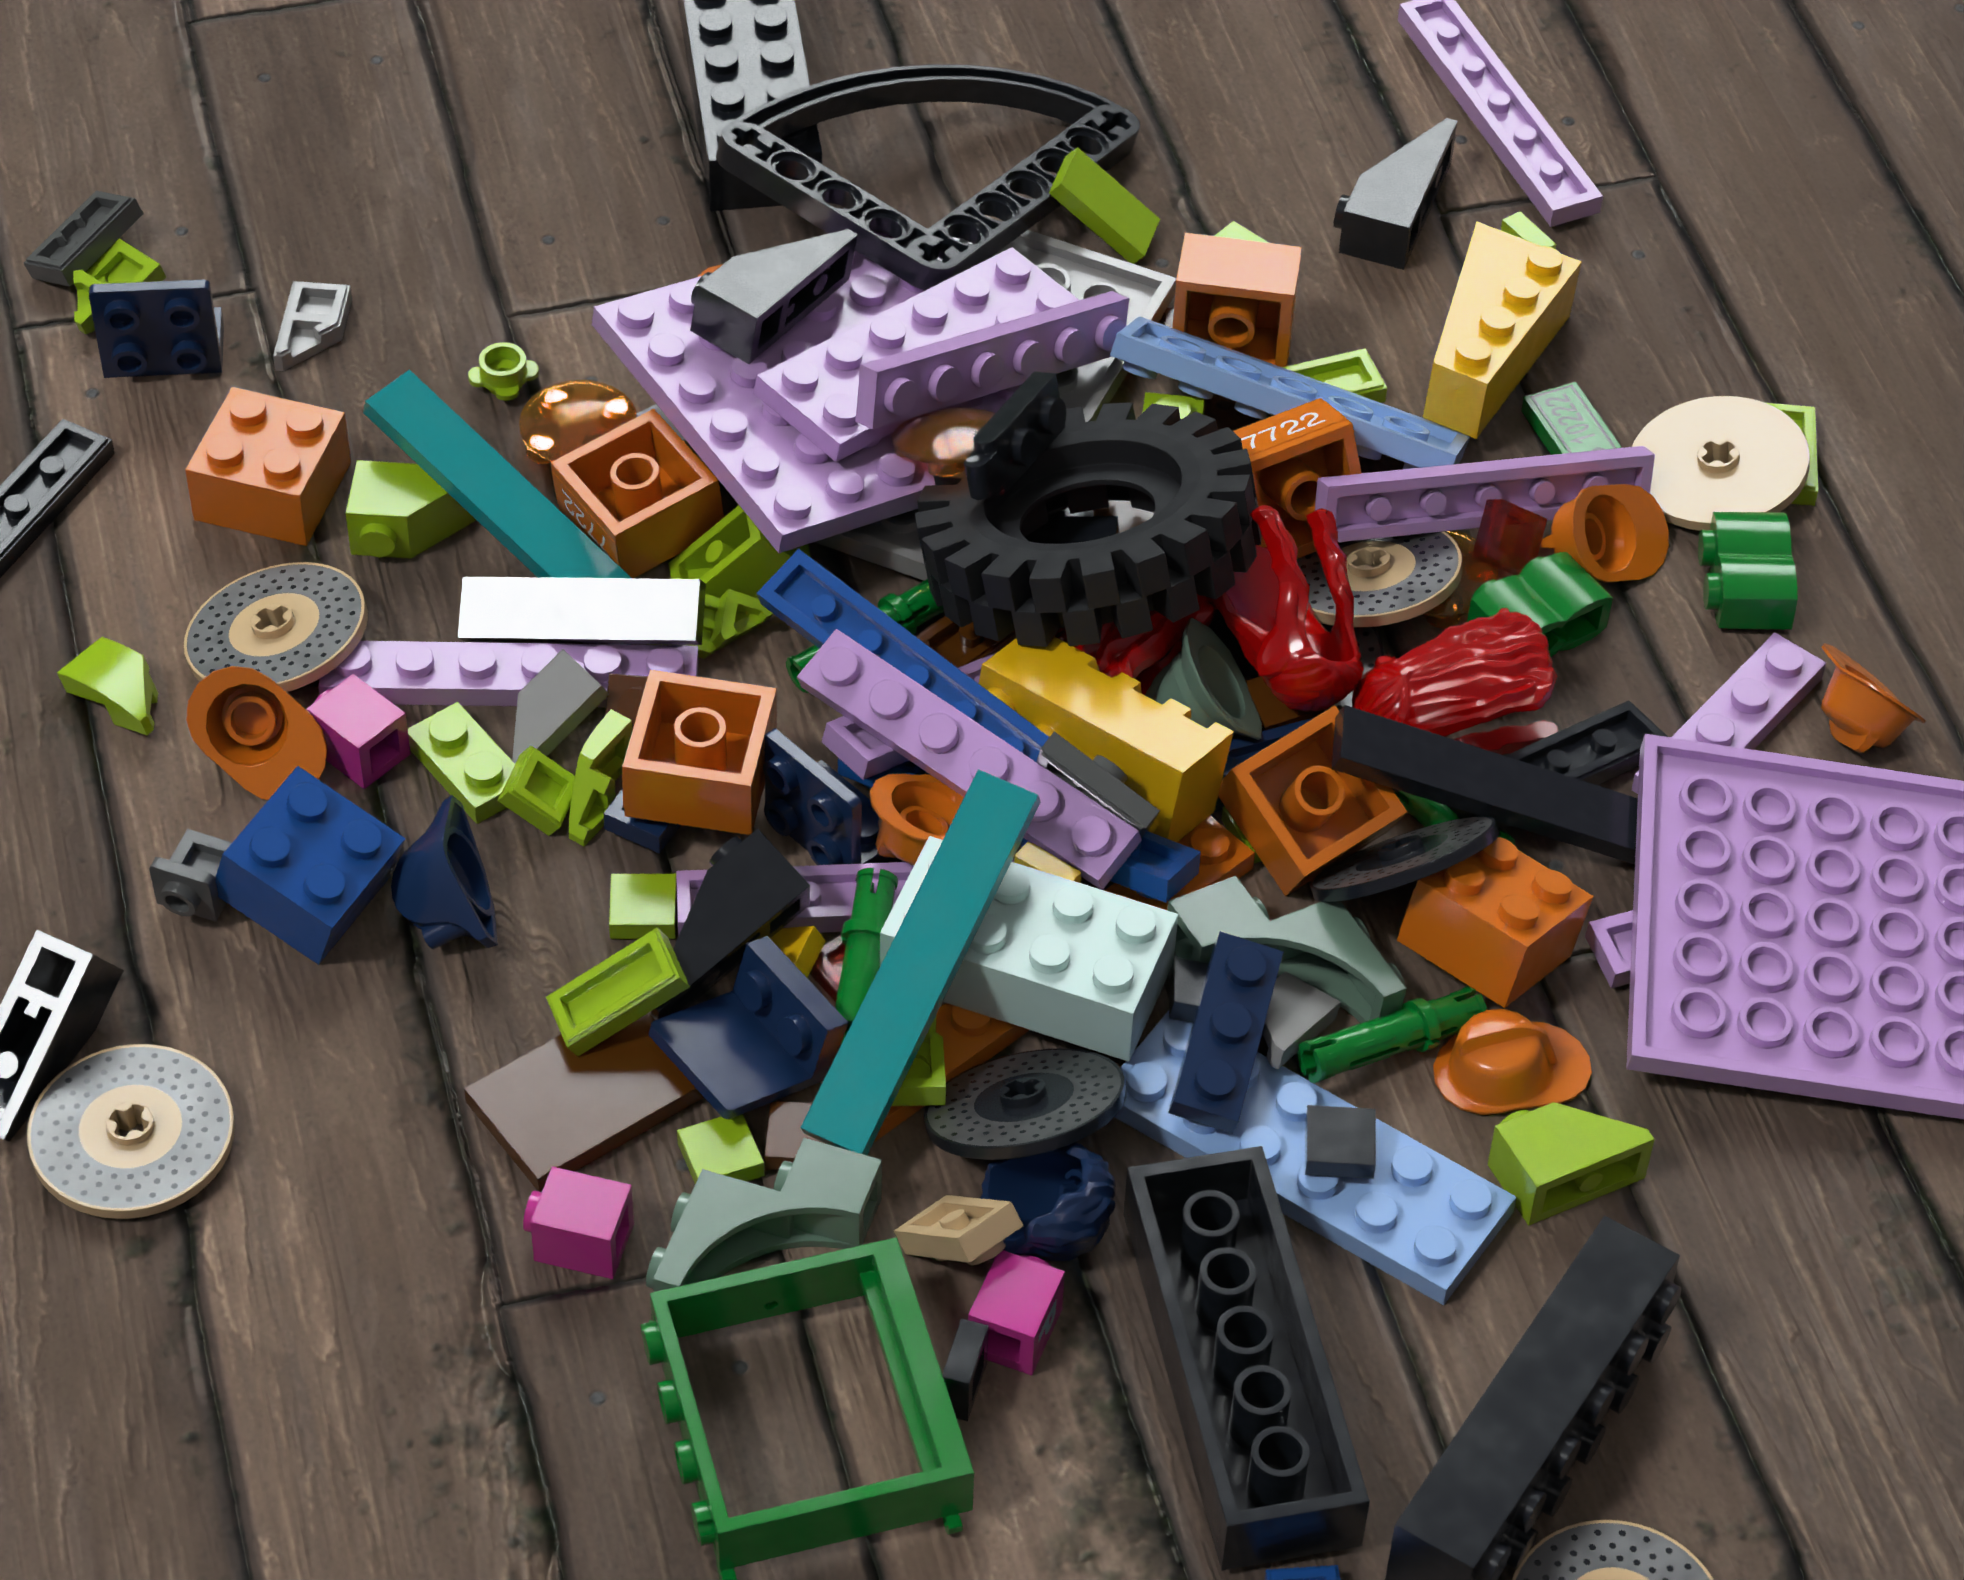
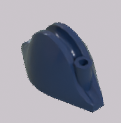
(444, 882)

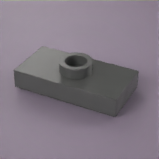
(83, 237)
(1098, 780)

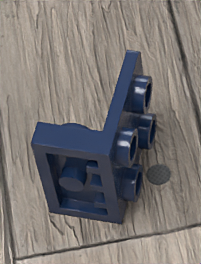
(157, 328)
(817, 806)
(756, 1040)

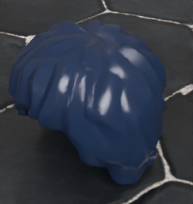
(1059, 1198)

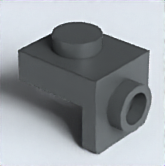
(188, 879)

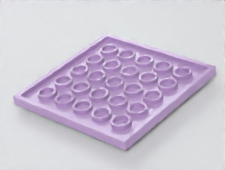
(758, 456)
(1798, 926)

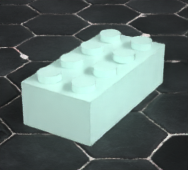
(1058, 957)

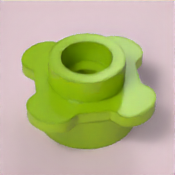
(503, 370)

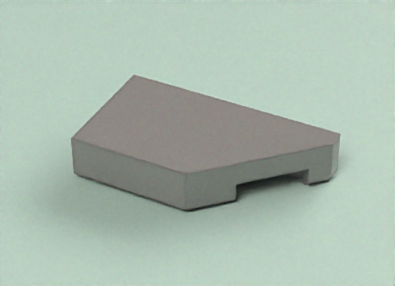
(311, 321)
(554, 704)
(1295, 1015)

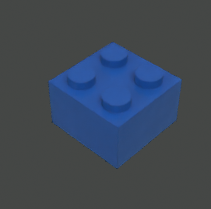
(307, 864)

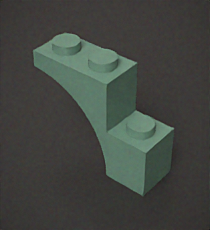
(1318, 943)
(725, 1221)

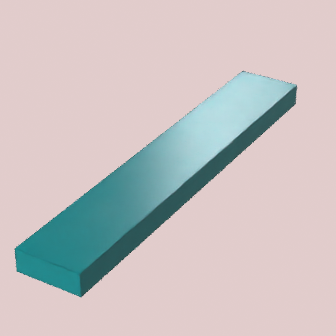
(485, 483)
(921, 964)

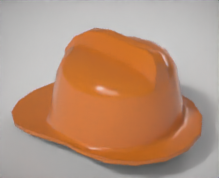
(1612, 532)
(1862, 707)
(254, 729)
(910, 812)
(1510, 1064)

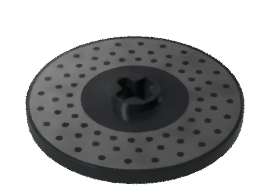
(1404, 859)
(1026, 1104)

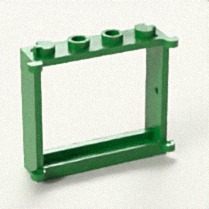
(867, 1270)

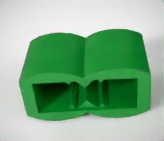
(1750, 570)
(1555, 595)

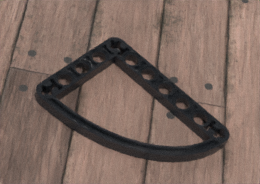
(757, 155)

